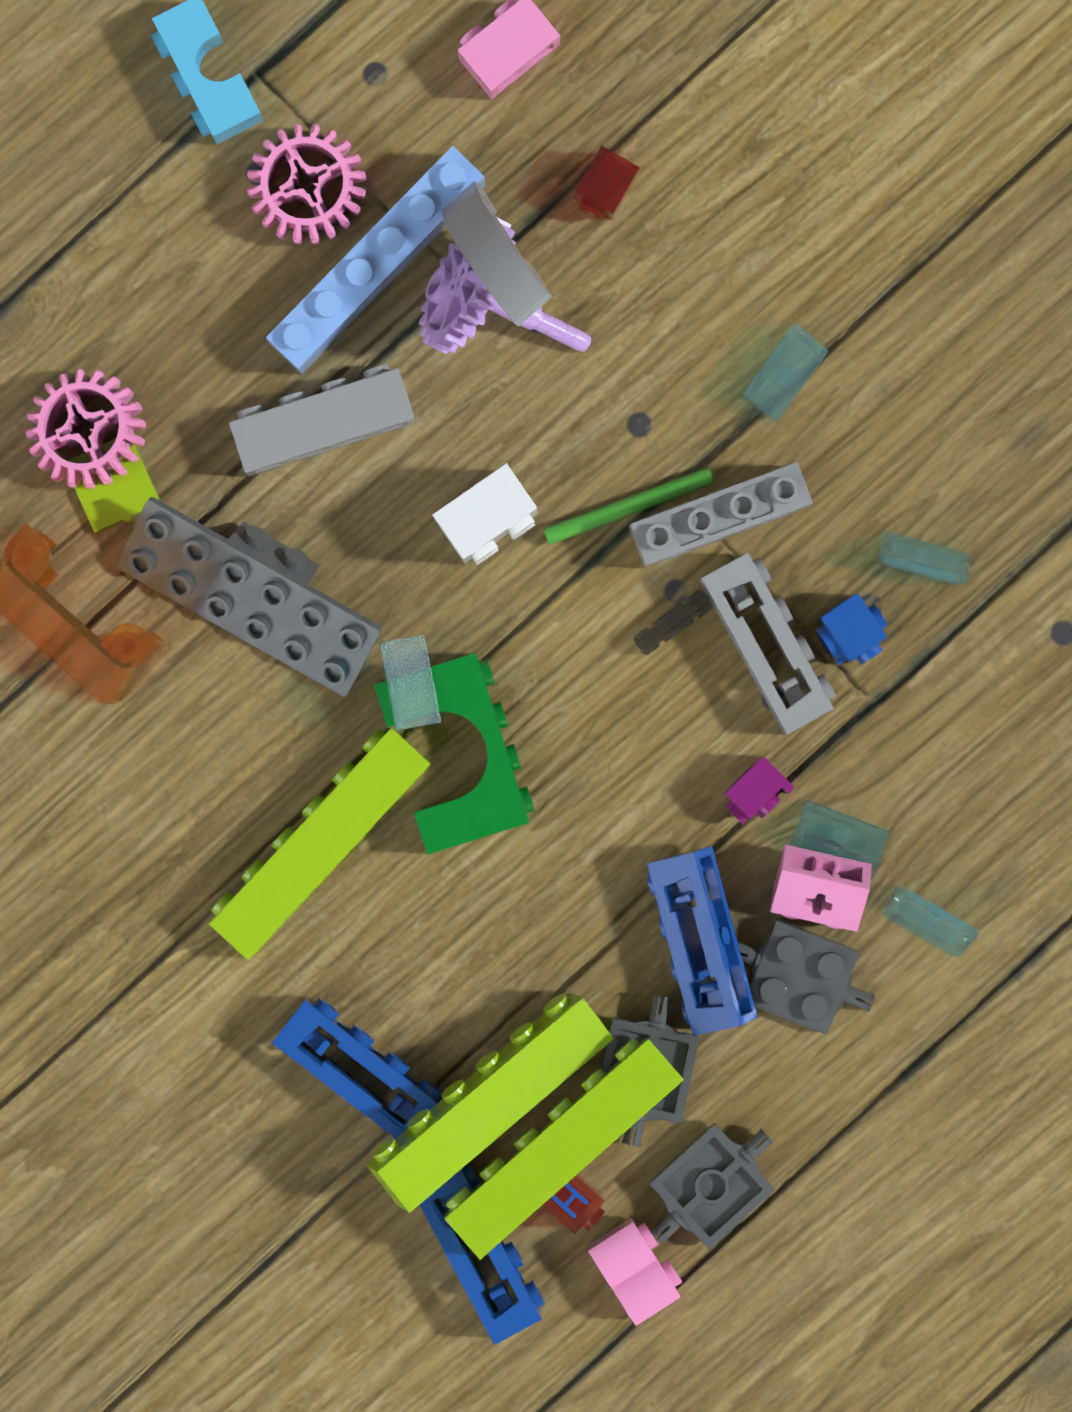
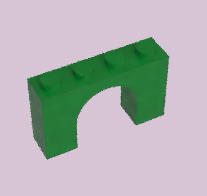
(496, 800)

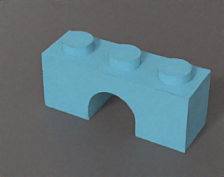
(223, 106)

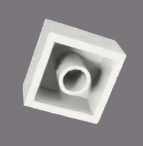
(487, 515)

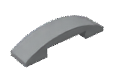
(493, 254)

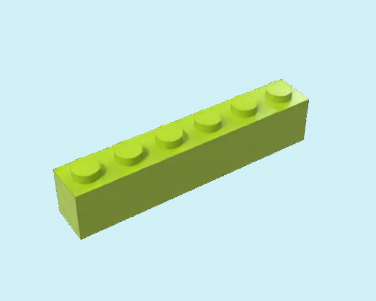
(320, 843)
(488, 1101)
(562, 1147)

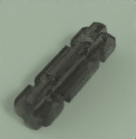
(673, 622)

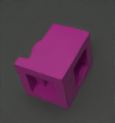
(756, 791)

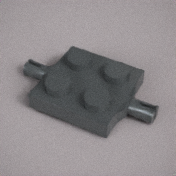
(803, 976)
(674, 1045)
(711, 1186)

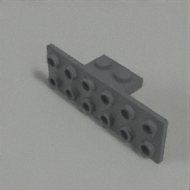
(251, 591)

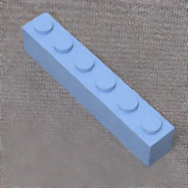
(372, 262)

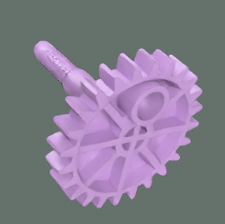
(460, 301)

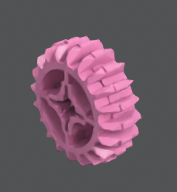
(325, 175)
(103, 423)

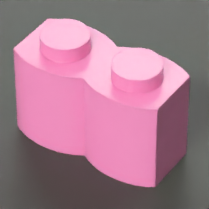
(634, 1271)

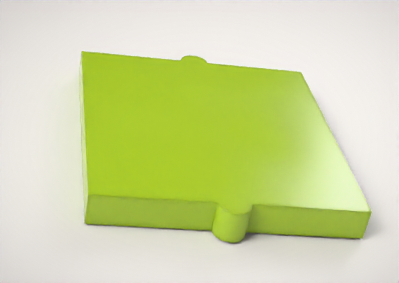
(119, 500)

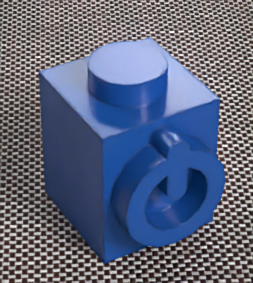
(852, 631)

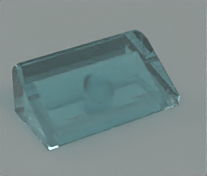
(784, 373)
(924, 559)
(410, 682)
(839, 835)
(929, 921)

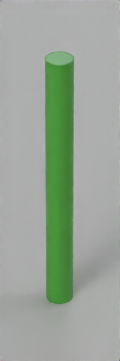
(628, 506)

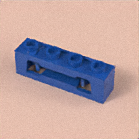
(701, 941)
(357, 1045)
(511, 1314)

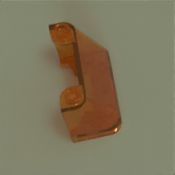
(103, 668)

